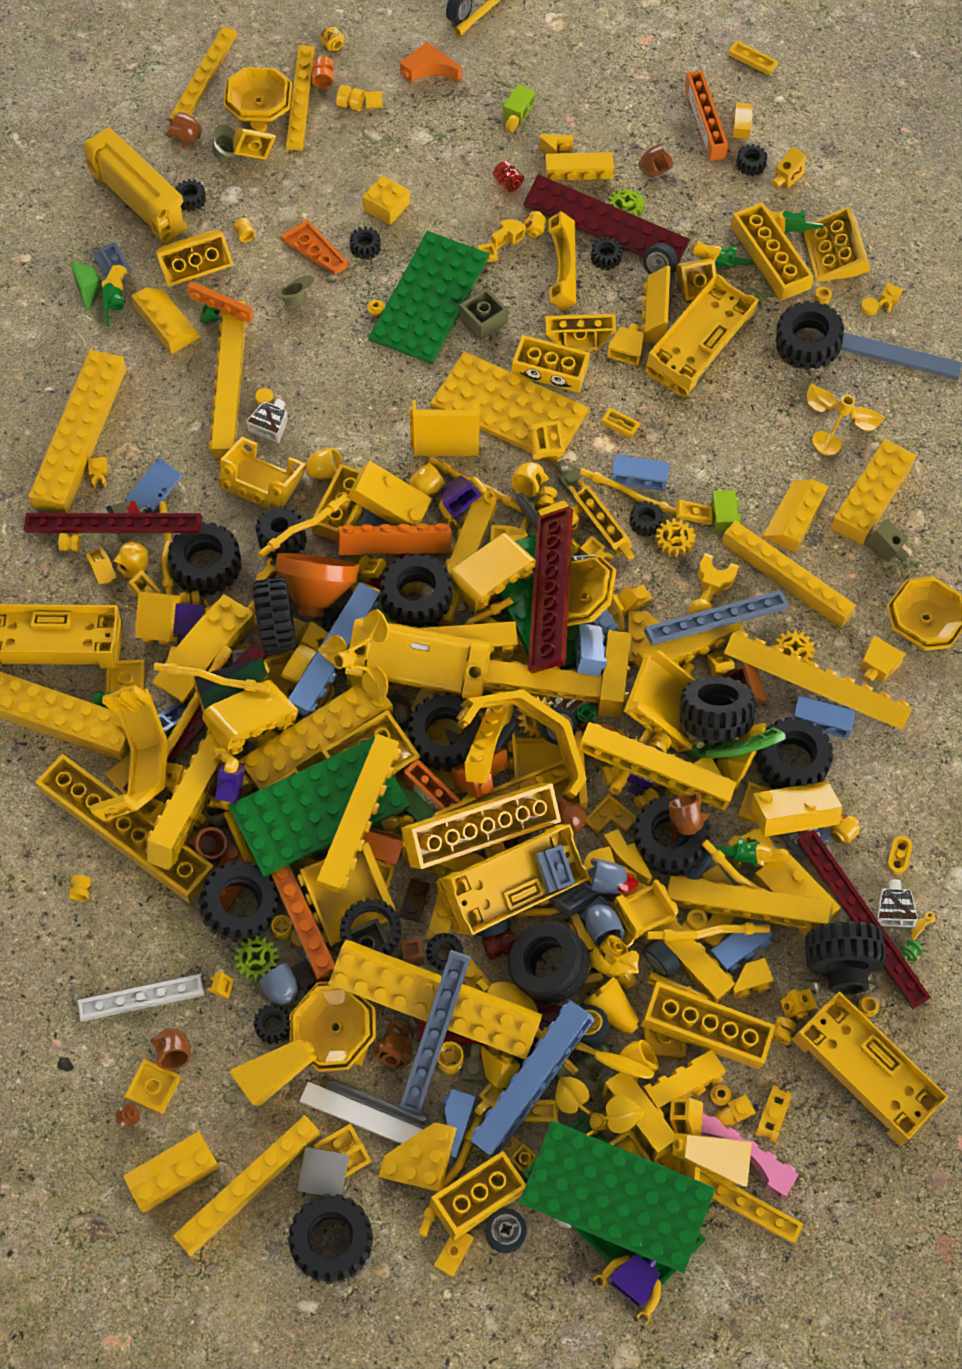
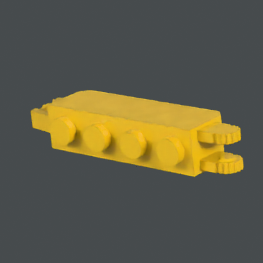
(603, 520)

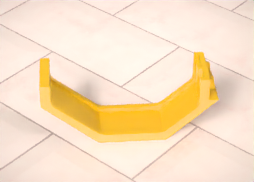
(543, 714)
(147, 747)

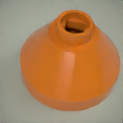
(315, 580)

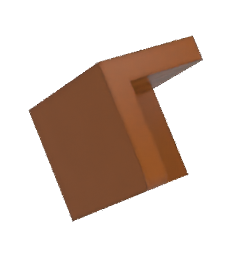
(412, 951)

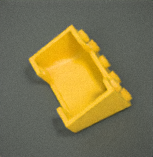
(257, 479)
(491, 571)
(248, 715)

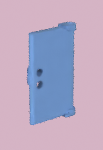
(157, 478)

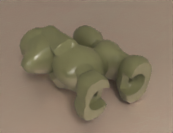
(585, 1067)

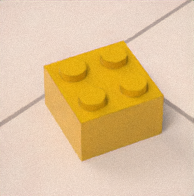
(386, 200)

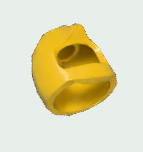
(321, 465)
(528, 479)
(427, 480)
(133, 558)
(642, 1053)

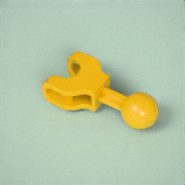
(712, 582)

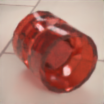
(508, 176)
(498, 944)

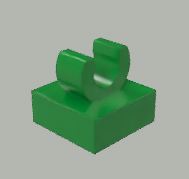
(208, 313)

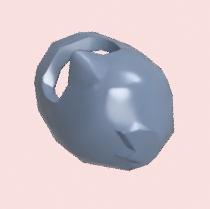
(601, 919)
(280, 985)

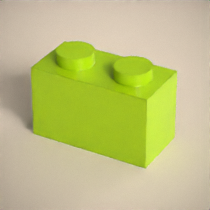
(519, 102)
(725, 509)

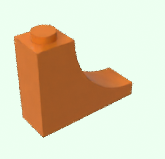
(427, 62)
(478, 790)

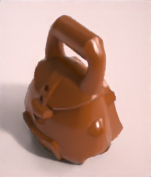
(394, 1048)

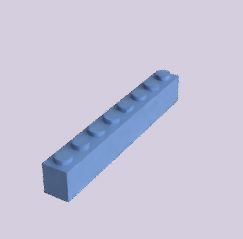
(320, 671)
(532, 1079)

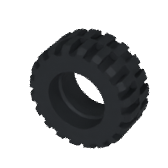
(809, 353)
(416, 569)
(210, 578)
(274, 615)
(717, 708)
(427, 713)
(806, 736)
(659, 856)
(226, 924)
(845, 946)
(330, 1208)

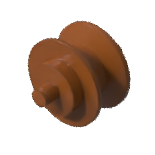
(127, 1115)

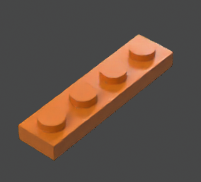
(220, 302)

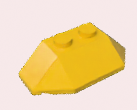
(581, 331)
(736, 766)

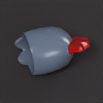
(611, 878)

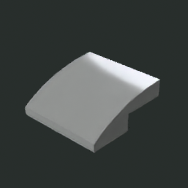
(322, 1172)

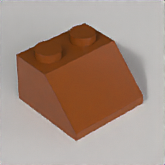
(751, 677)

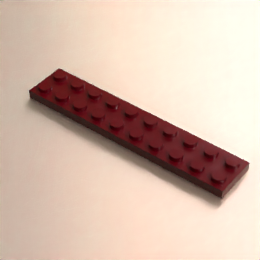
(601, 218)
(551, 590)

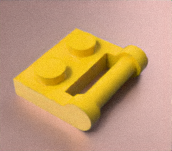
(552, 438)

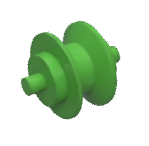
(911, 950)

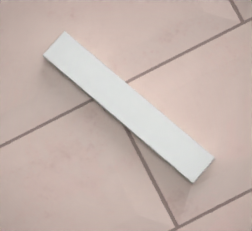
(140, 997)
(358, 1114)

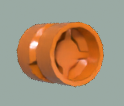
(322, 72)

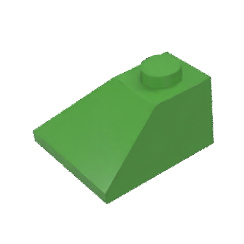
(86, 282)

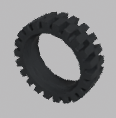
(373, 906)

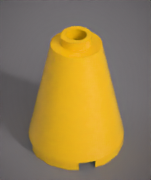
(615, 1005)

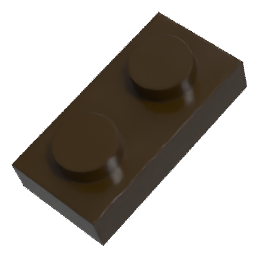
(414, 900)

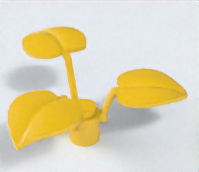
(821, 399)
(336, 652)
(625, 966)
(620, 1110)

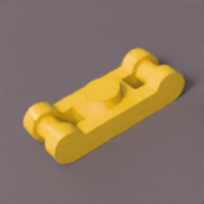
(773, 1114)

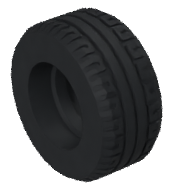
(529, 948)

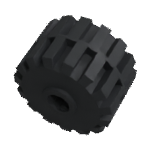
(274, 524)

